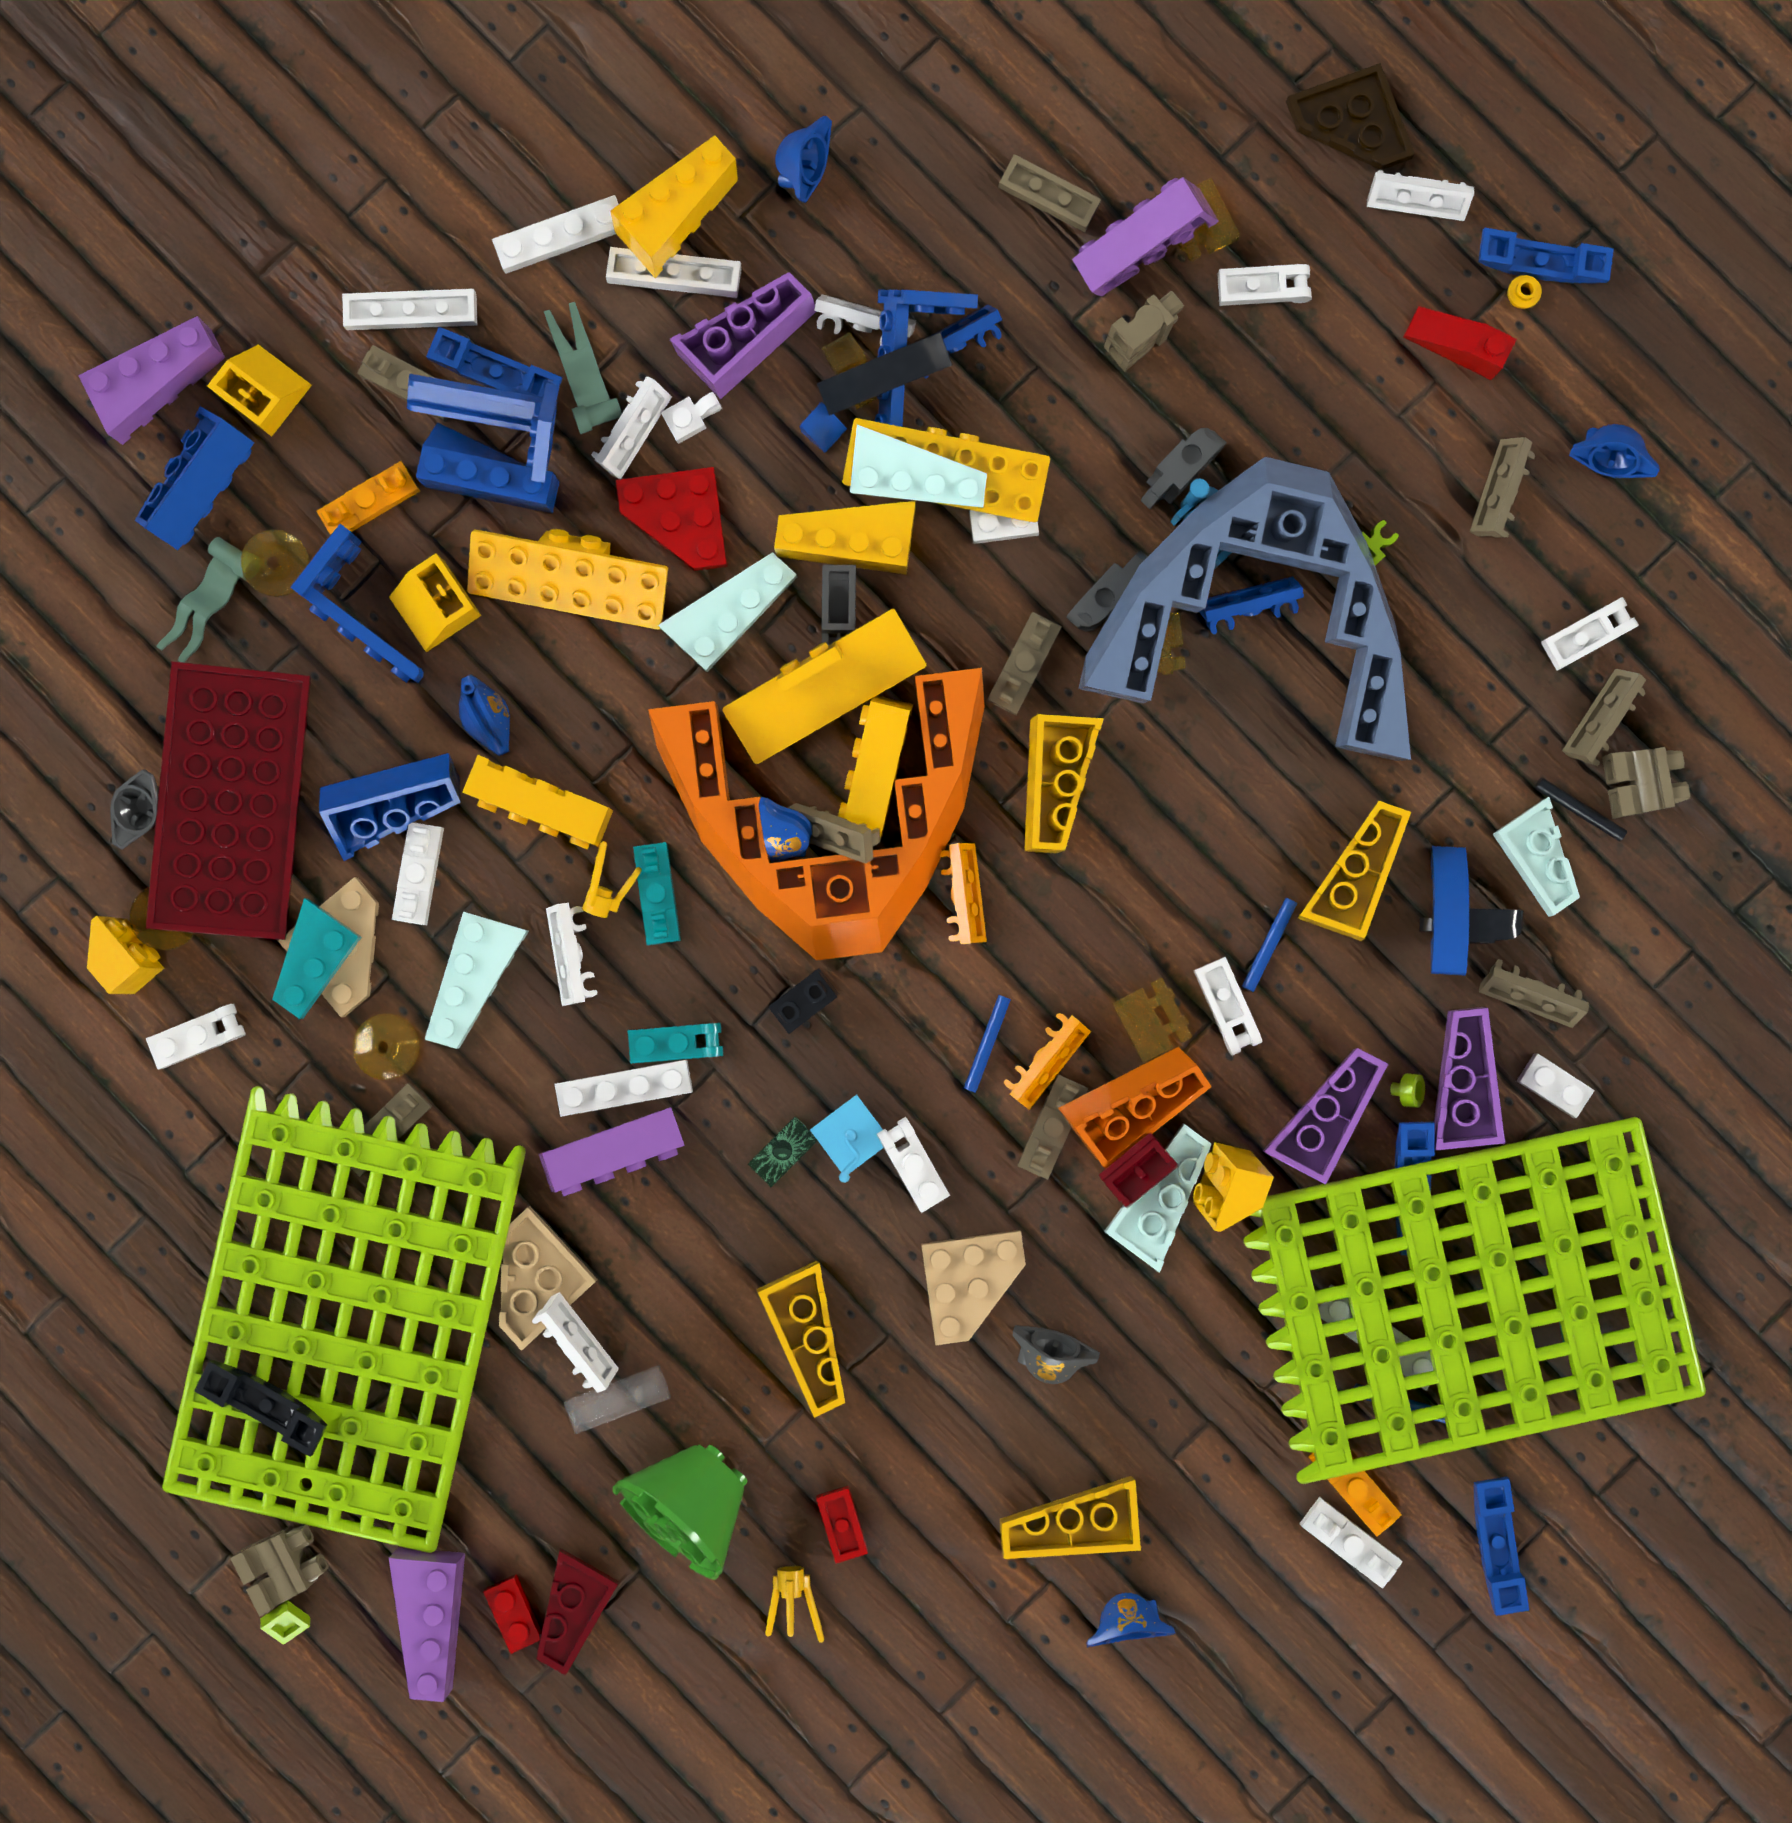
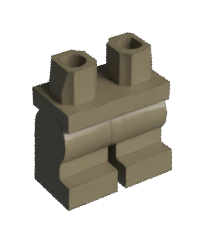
(1150, 325)
(1648, 779)
(285, 1564)

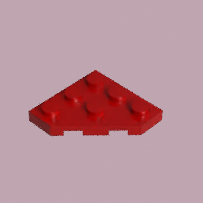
(678, 513)

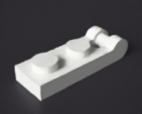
(1263, 285)
(1588, 634)
(1227, 1005)
(194, 1037)
(913, 1165)

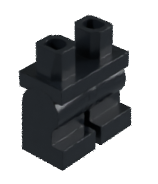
(803, 1001)

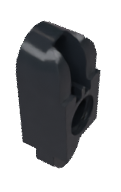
(1487, 925)

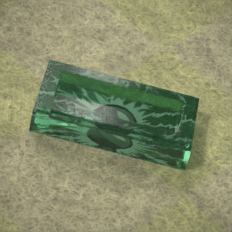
(783, 1151)

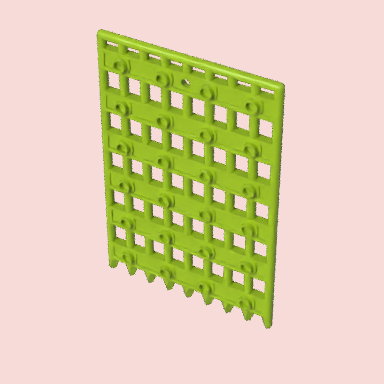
(351, 1287)
(1502, 1291)

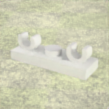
(1420, 196)
(863, 317)
(632, 427)
(417, 873)
(568, 954)
(577, 1343)
(1351, 1542)

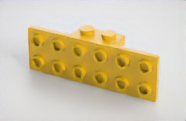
(1013, 476)
(567, 576)
(824, 686)

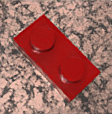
(842, 1524)
(513, 1613)

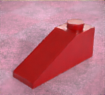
(1461, 341)

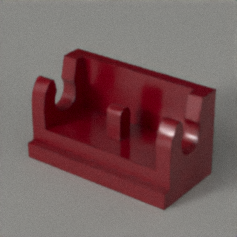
(1138, 1170)

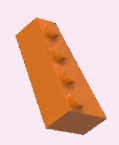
(1134, 1104)

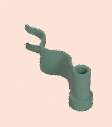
(583, 375)
(208, 597)

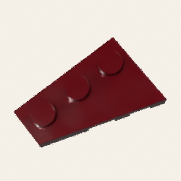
(573, 1609)

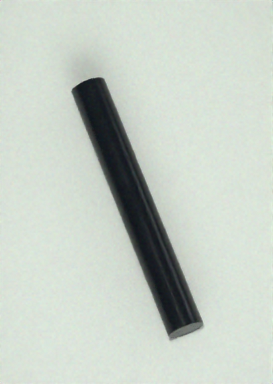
(1580, 809)

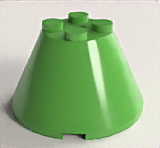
(687, 1505)

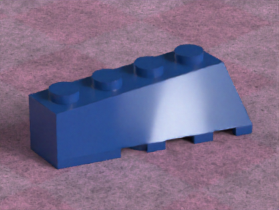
(474, 470)
(194, 479)
(387, 801)

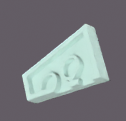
(1537, 855)

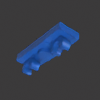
(971, 327)
(1252, 602)

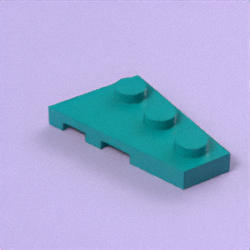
(313, 958)

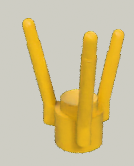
(599, 899)
(790, 1582)

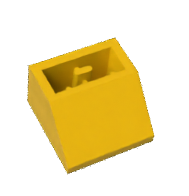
(259, 387)
(433, 602)
(119, 958)
(1231, 1186)

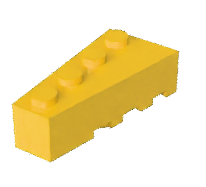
(537, 801)
(1082, 1523)

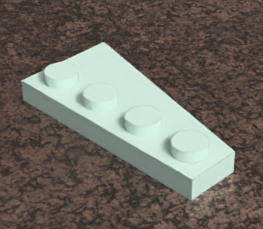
(906, 472)
(724, 614)
(473, 969)
(1152, 1220)

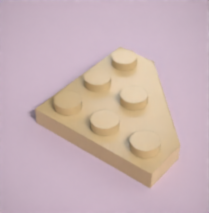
(358, 911)
(534, 1270)
(968, 1280)

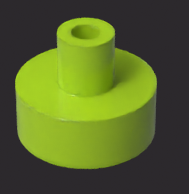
(1410, 1090)

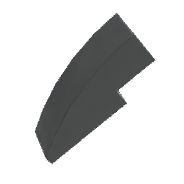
(838, 601)

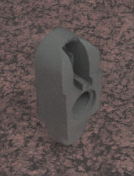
(1182, 466)
(1104, 595)

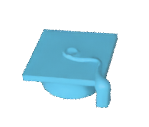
(849, 1136)

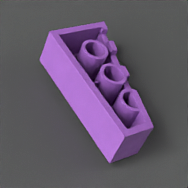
(1144, 235)
(744, 334)
(147, 377)
(1468, 1085)
(1327, 1120)
(610, 1151)
(428, 1613)

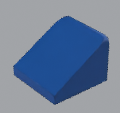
(822, 428)

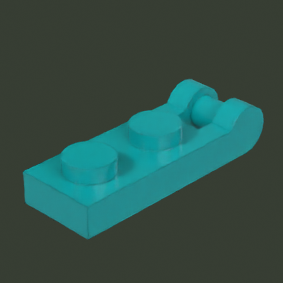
(673, 1043)

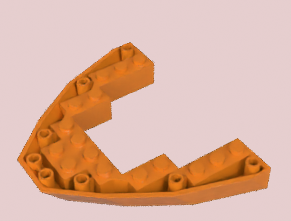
(832, 901)

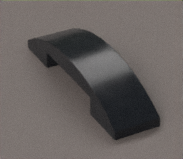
(884, 373)
(263, 1402)

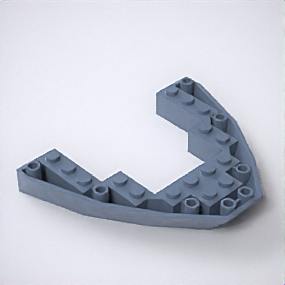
(1285, 518)

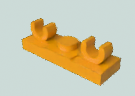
(369, 499)
(965, 893)
(1048, 1061)
(1366, 1500)

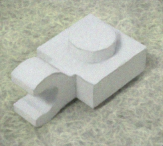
(686, 418)

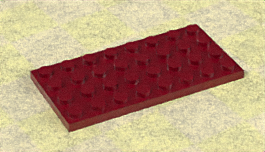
(228, 801)

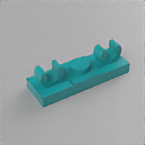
(657, 894)

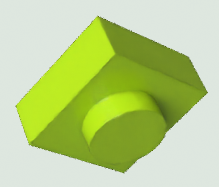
(285, 1622)

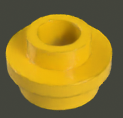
(1520, 300)

